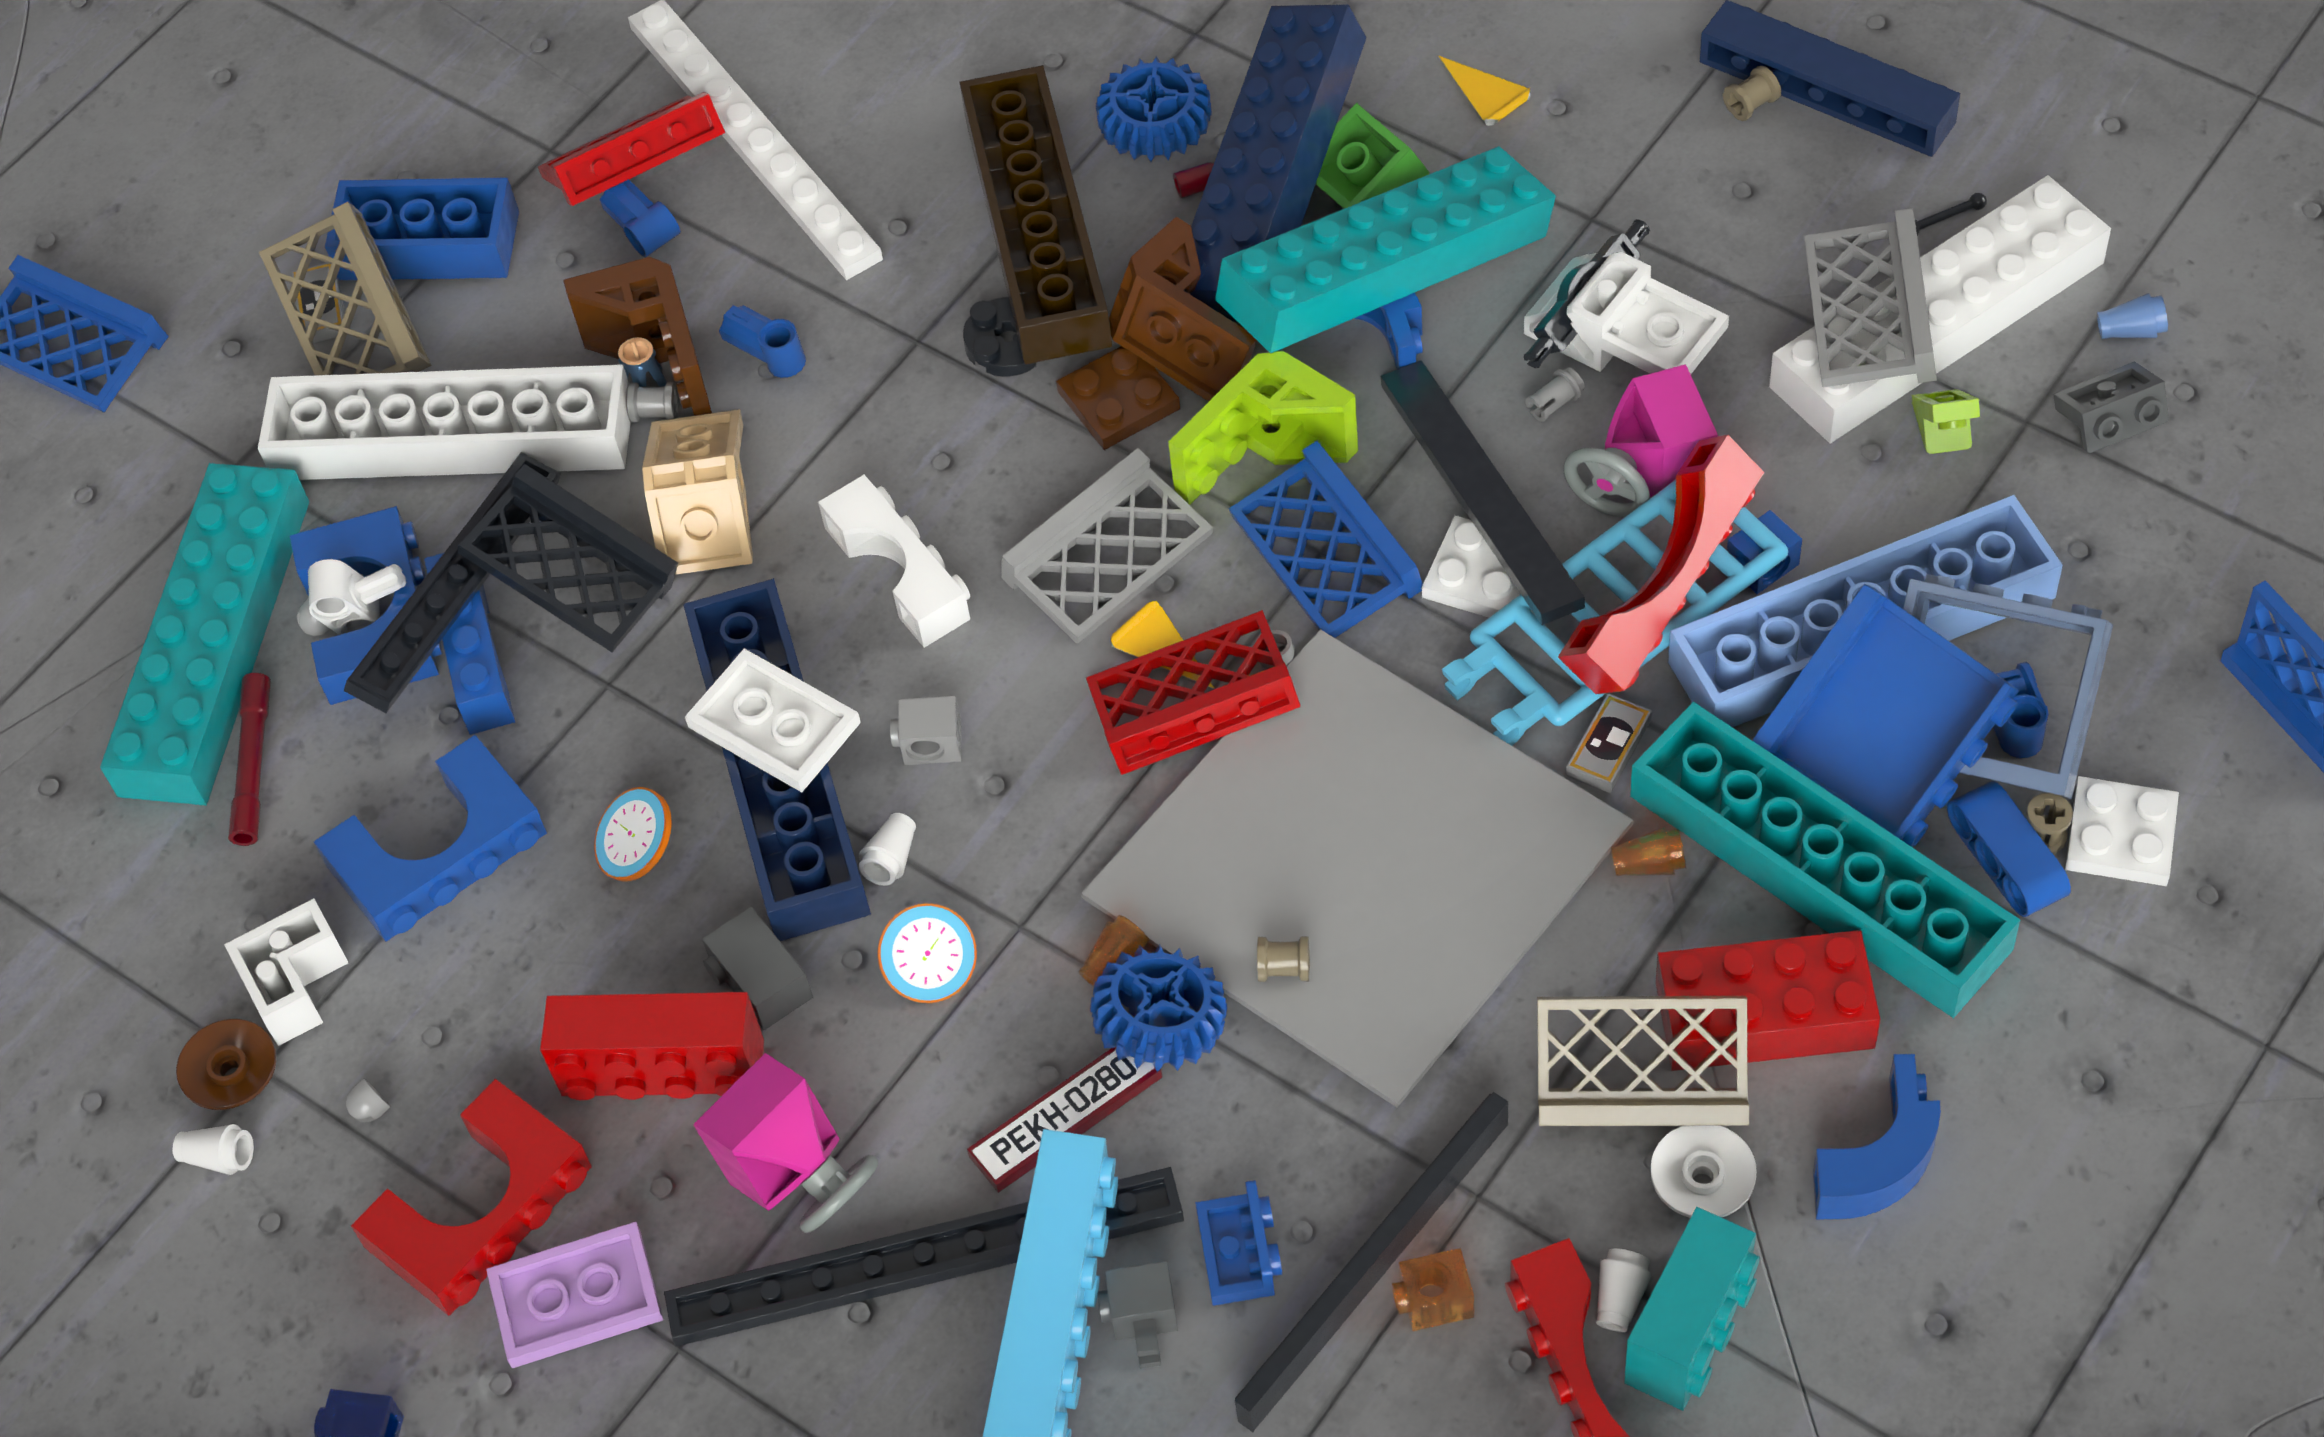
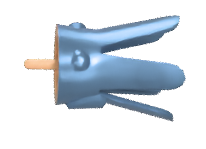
(638, 358)

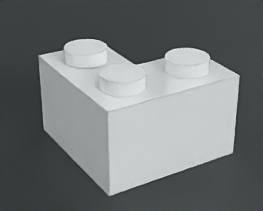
(283, 959)

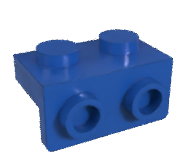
(1236, 1246)

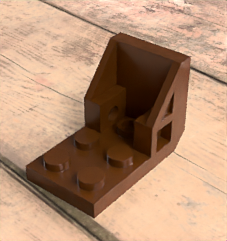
(642, 303)
(1168, 325)

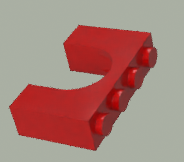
(453, 1260)

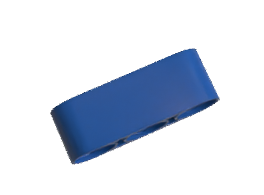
(2008, 848)

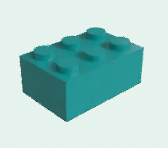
(1692, 1309)

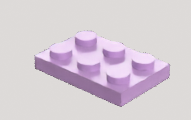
(574, 1295)

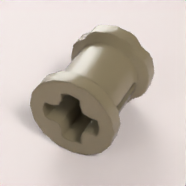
(1752, 93)
(2052, 824)
(1283, 958)

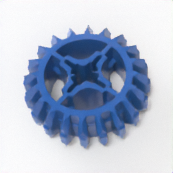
(1153, 109)
(1162, 1022)

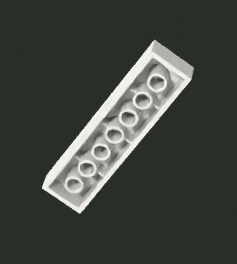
(1972, 292)
(446, 422)

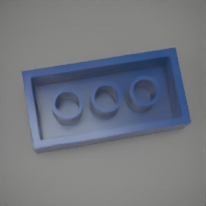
(434, 226)

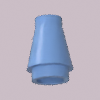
(2134, 319)

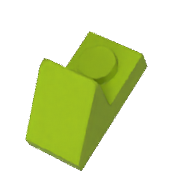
(1945, 419)

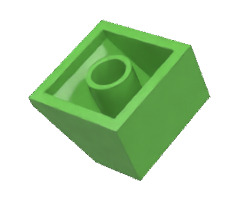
(1365, 160)

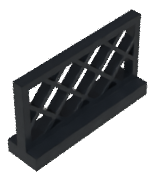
(584, 528)

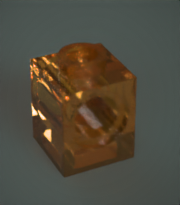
(1442, 1270)

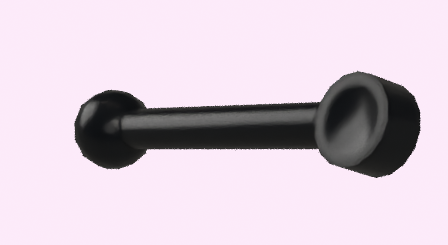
(1977, 201)

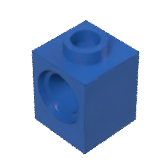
(1745, 550)

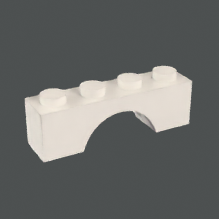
(866, 523)

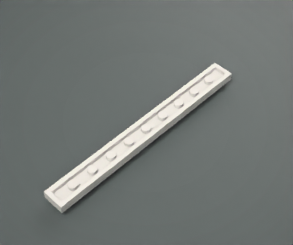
(757, 141)

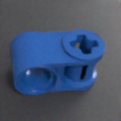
(2030, 712)

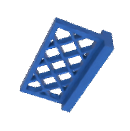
(91, 309)
(1363, 529)
(2279, 679)

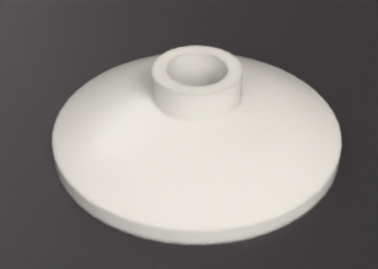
(1708, 1152)

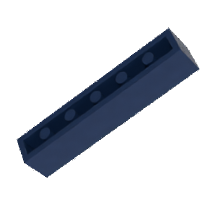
(1831, 77)

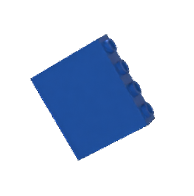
(1887, 715)

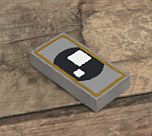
(308, 299)
(1609, 743)

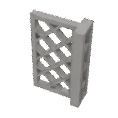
(1910, 302)
(1080, 517)

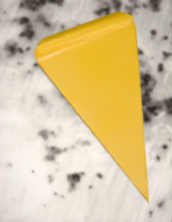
(1488, 94)
(1147, 632)

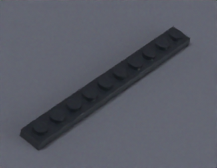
(892, 1264)

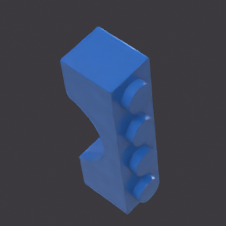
(475, 667)

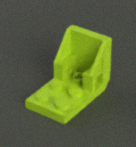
(1264, 393)

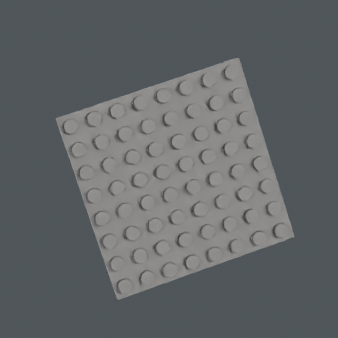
(1384, 836)

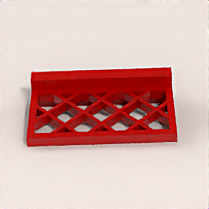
(634, 148)
(1201, 715)

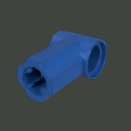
(644, 223)
(766, 339)

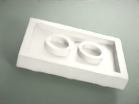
(773, 720)

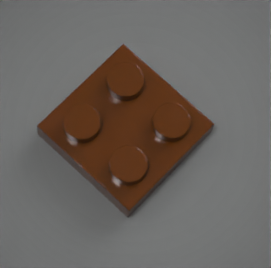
(1117, 396)

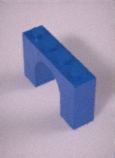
(366, 546)
(402, 891)

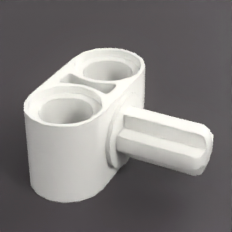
(347, 599)

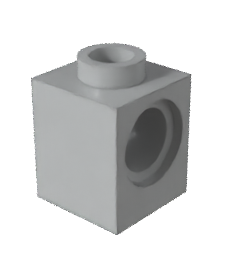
(927, 730)

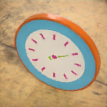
(632, 834)
(927, 953)

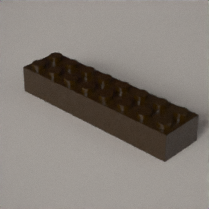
(1035, 215)

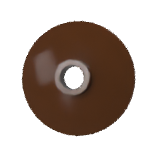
(214, 1052)

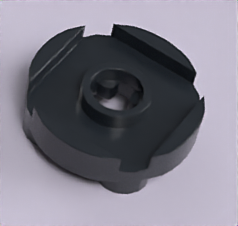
(985, 345)

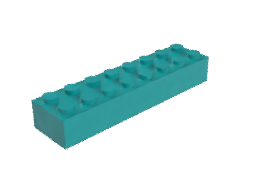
(1383, 248)
(205, 635)
(1824, 858)

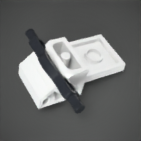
(1613, 307)

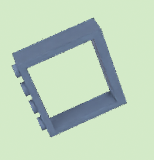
(2037, 611)

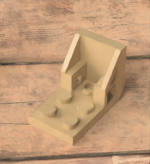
(698, 491)

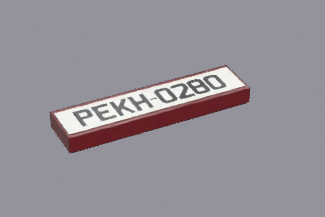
(1068, 1108)

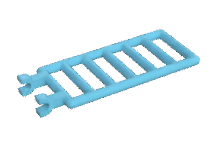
(1538, 702)

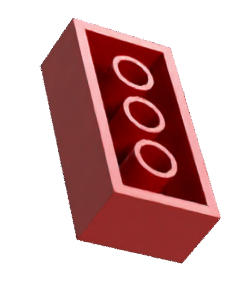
(1799, 991)
(649, 1043)

